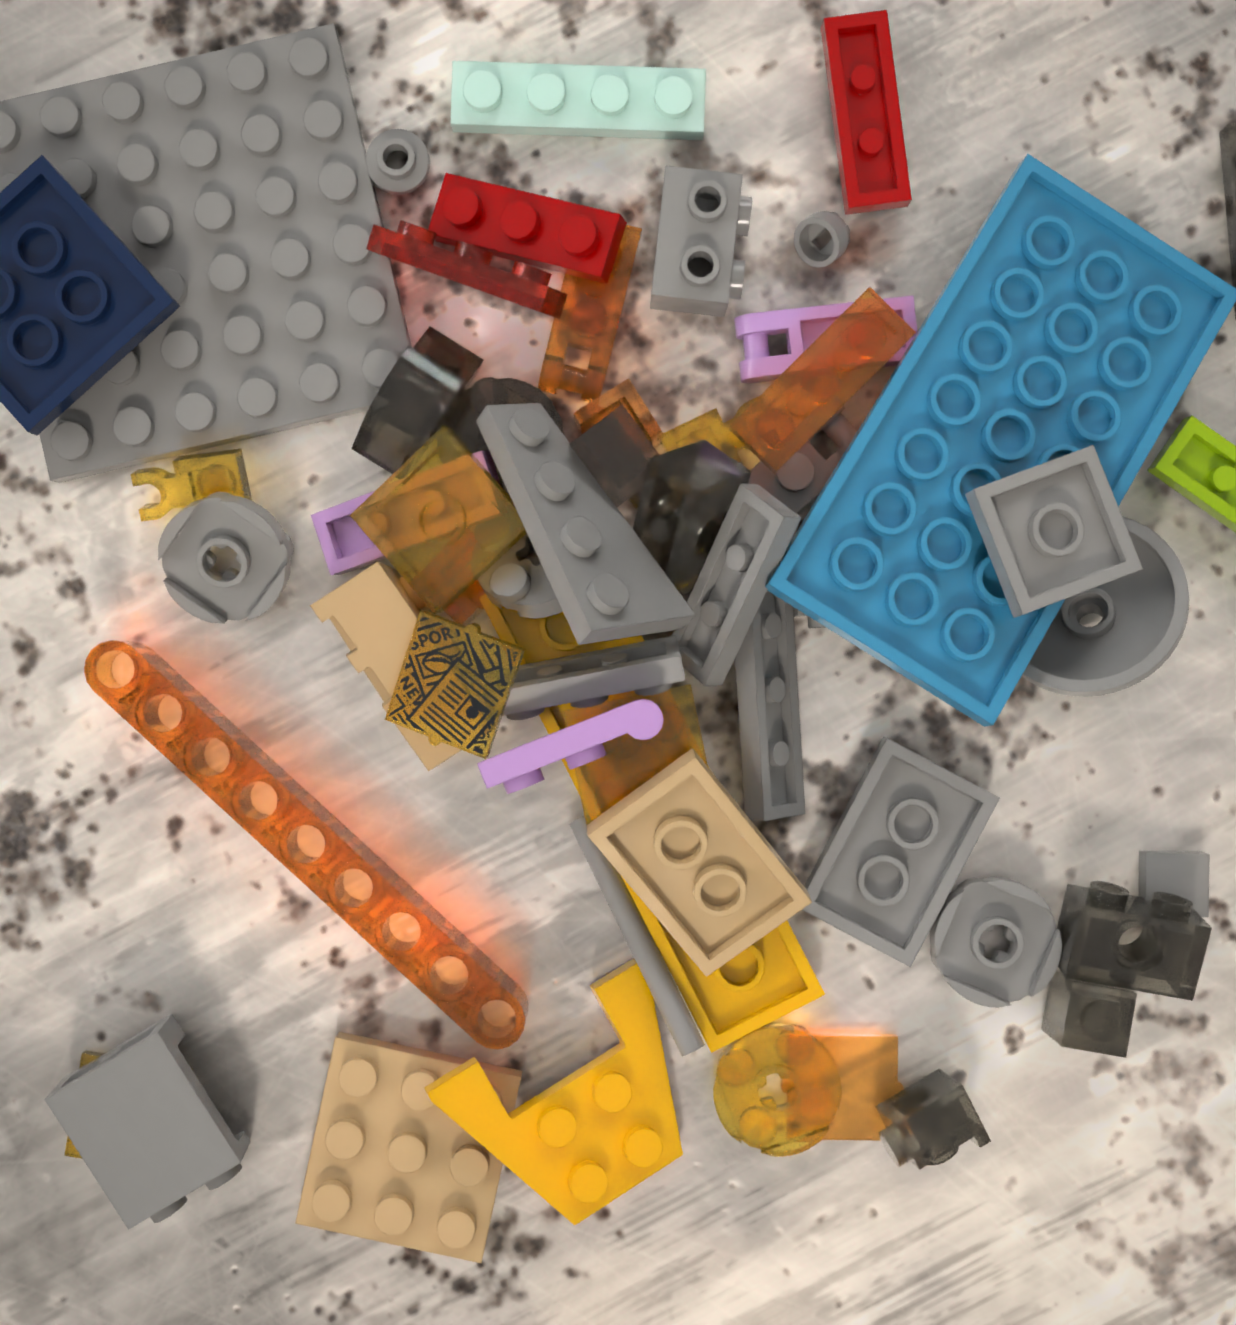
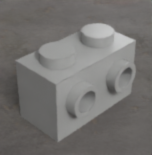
(697, 241)

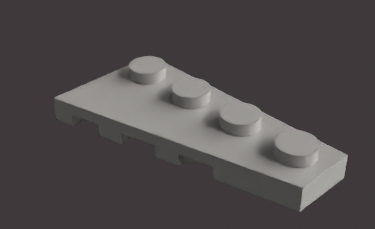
(584, 543)

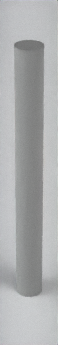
(641, 944)

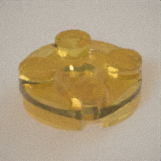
(761, 1122)

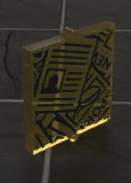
(454, 684)

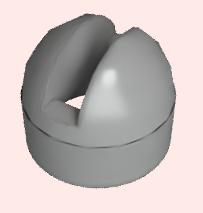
(812, 228)

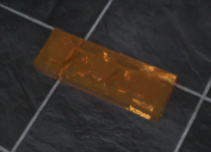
(822, 380)

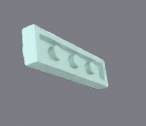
(578, 100)

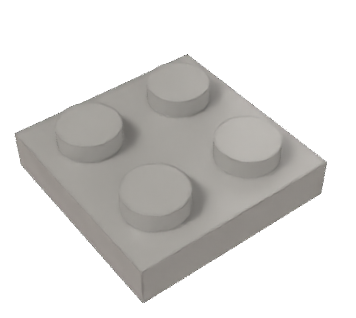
(1053, 531)

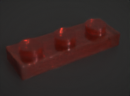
(469, 267)

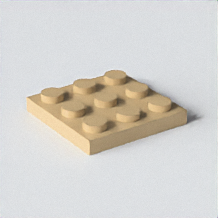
(392, 1160)

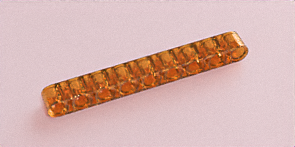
(278, 832)

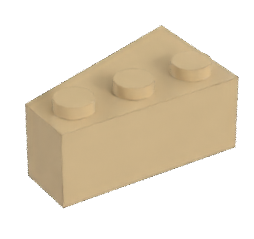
(376, 621)

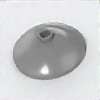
(1137, 632)

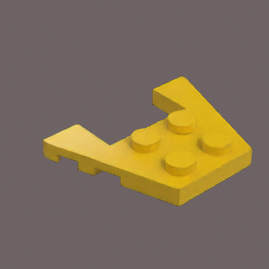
(590, 1130)

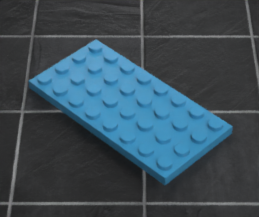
(1041, 344)

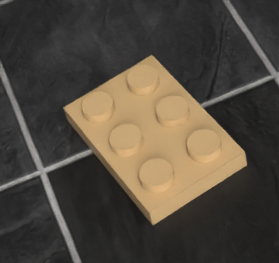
(698, 862)

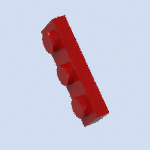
(866, 112)
(528, 227)

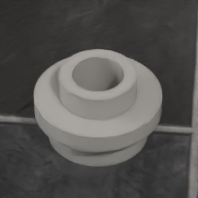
(400, 180)

